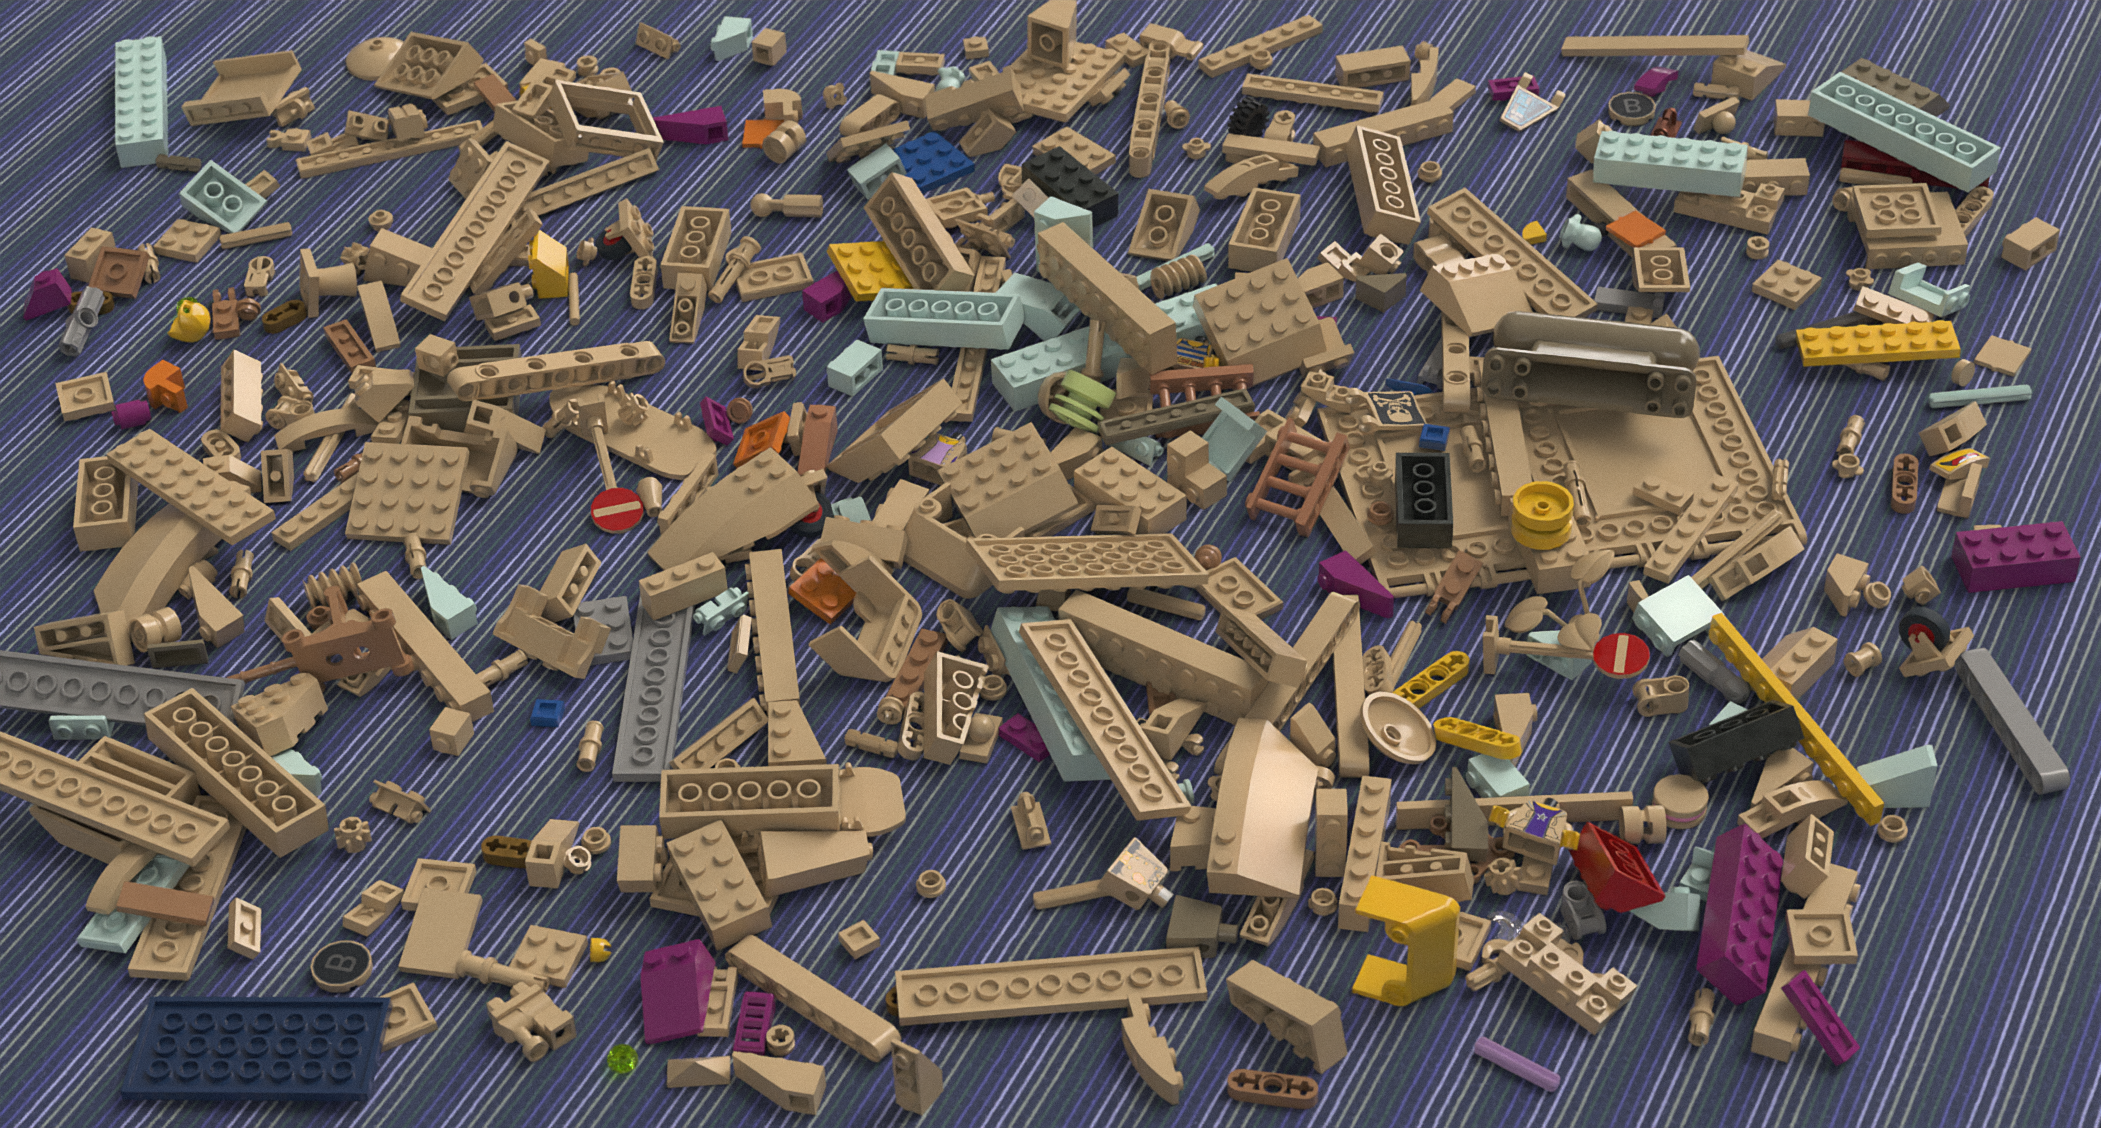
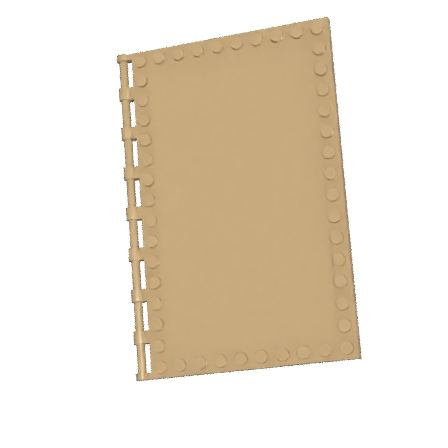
(1613, 457)

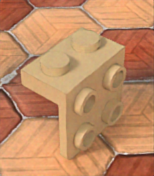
(1337, 353)

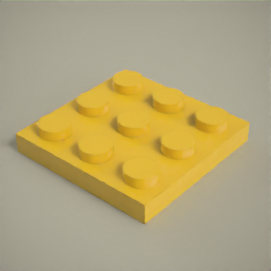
(867, 268)

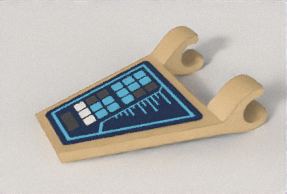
(1527, 108)

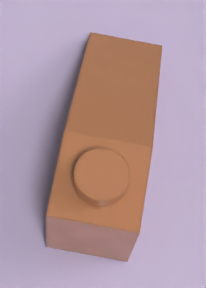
(818, 438)

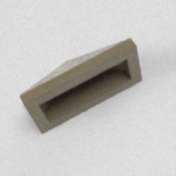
(177, 653)

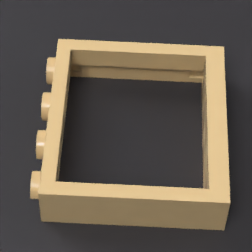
(602, 140)

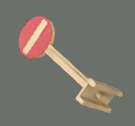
(615, 508)
(1614, 655)

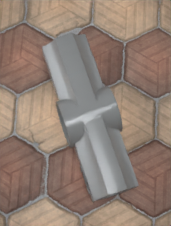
(81, 321)

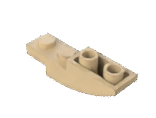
(1246, 174)
(1756, 563)
(1792, 805)
(1272, 913)
(1150, 1053)

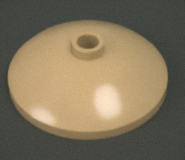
(371, 57)
(1397, 728)

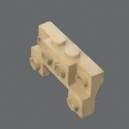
(1748, 211)
(1272, 422)
(547, 641)
(1562, 979)

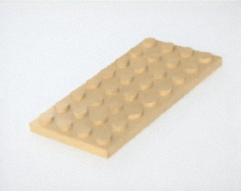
(1086, 562)

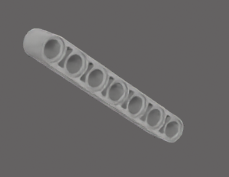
(2012, 721)

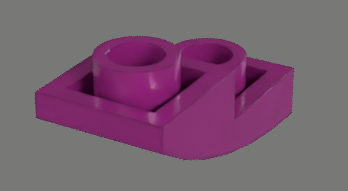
(1655, 80)

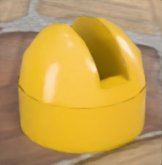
(597, 951)

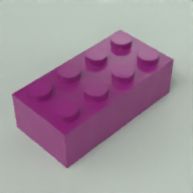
(2015, 556)

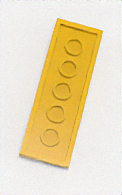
(1877, 343)

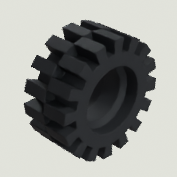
(1248, 118)

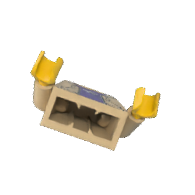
(1536, 829)

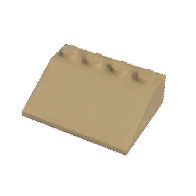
(429, 66)
(1476, 292)

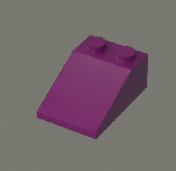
(676, 990)

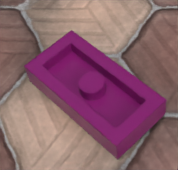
(1504, 88)
(716, 421)
(1024, 736)

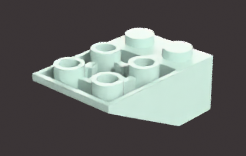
(1044, 306)

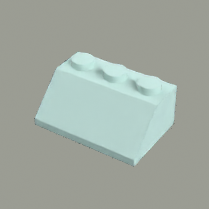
(1057, 211)

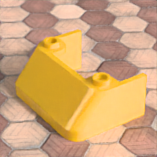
(1416, 919)

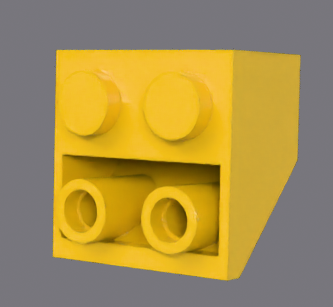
(549, 266)

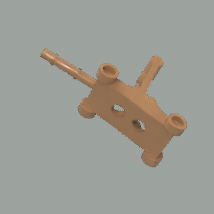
(340, 638)

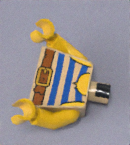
(1194, 354)

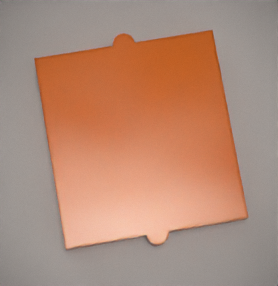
(757, 131)
(1635, 229)

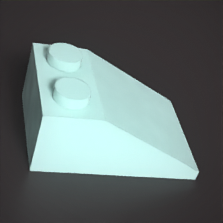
(221, 199)

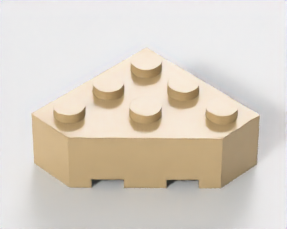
(280, 712)

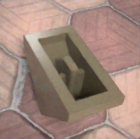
(1381, 290)

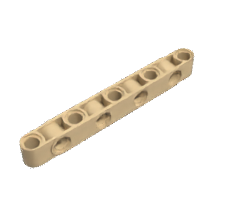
(1149, 108)
(1455, 367)
(555, 371)

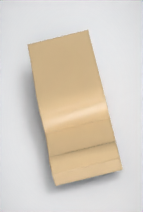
(1176, 39)

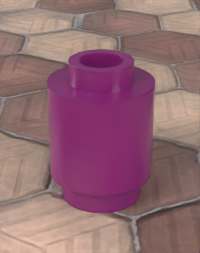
(131, 414)

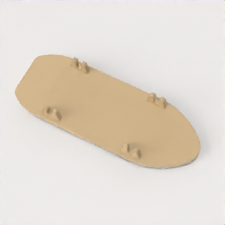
(658, 444)
(868, 802)

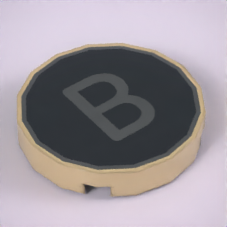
(1631, 108)
(341, 966)

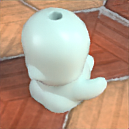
(950, 77)
(1582, 235)

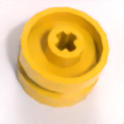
(1542, 515)

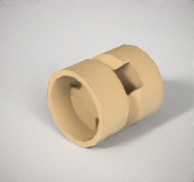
(784, 141)
(156, 628)
(1632, 828)

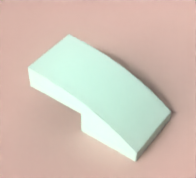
(885, 62)

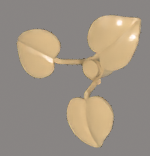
(1582, 629)

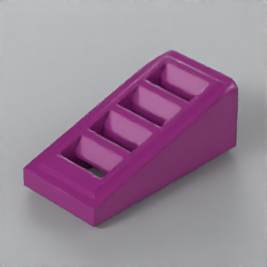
(754, 1005)

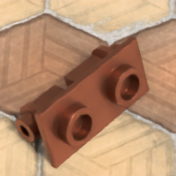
(1668, 124)

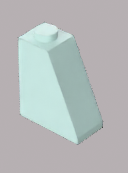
(1904, 778)

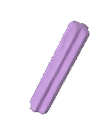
(1517, 1064)

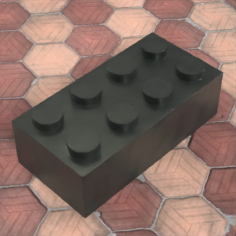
(1069, 180)
(1423, 500)
(1737, 740)

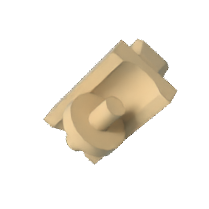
(294, 106)
(366, 126)

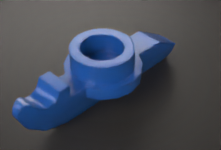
(1417, 389)

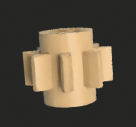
(357, 255)
(633, 409)
(352, 834)
(1503, 876)

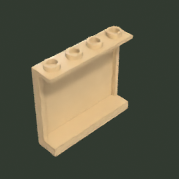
(244, 88)
(1934, 250)

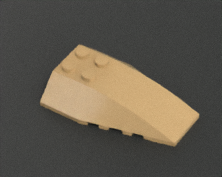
(739, 509)

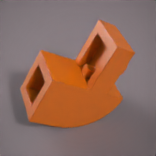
(165, 386)

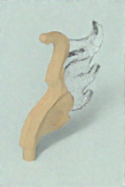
(1511, 928)

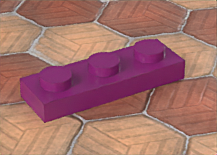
(1820, 1017)

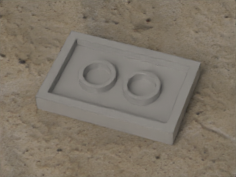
(614, 614)

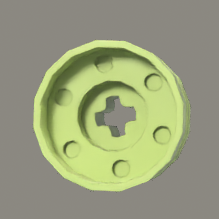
(1082, 401)

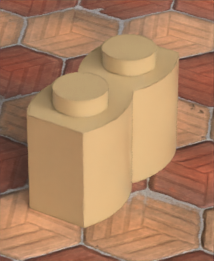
(1434, 252)

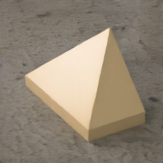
(698, 1071)

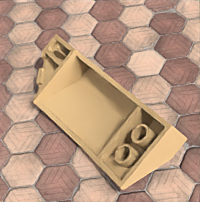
(154, 563)
(1261, 814)

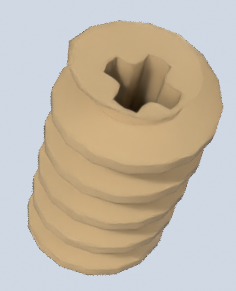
(1177, 274)
(345, 581)

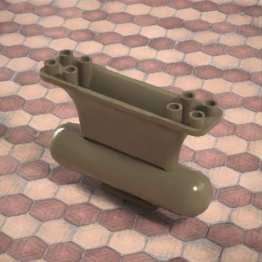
(1592, 364)

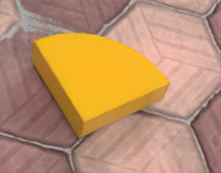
(1534, 233)

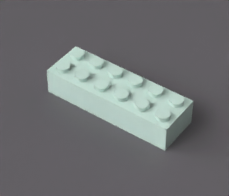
(1670, 163)
(944, 318)

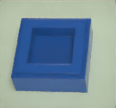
(1434, 437)
(547, 713)

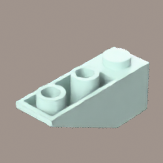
(449, 608)
(1676, 912)

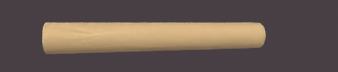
(573, 299)

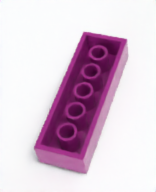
(1740, 914)

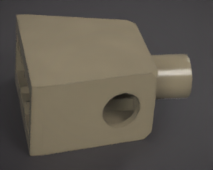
(1198, 924)

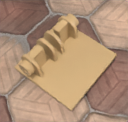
(987, 238)

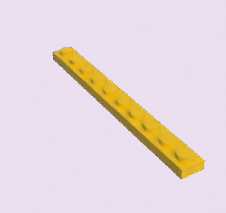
(1816, 742)

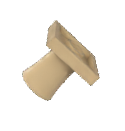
(325, 281)

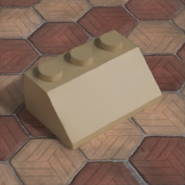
(1801, 659)

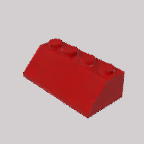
(1614, 871)

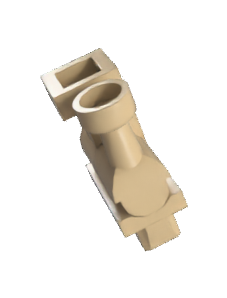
(530, 1011)

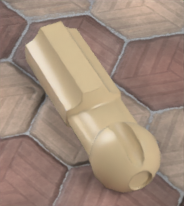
(791, 205)

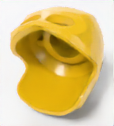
(192, 325)

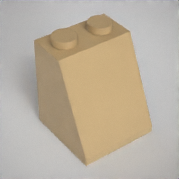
(1053, 32)

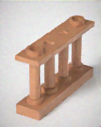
(1199, 380)
(1314, 495)

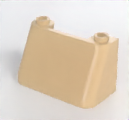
(488, 457)

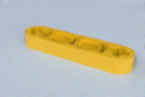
(1431, 687)
(1477, 738)

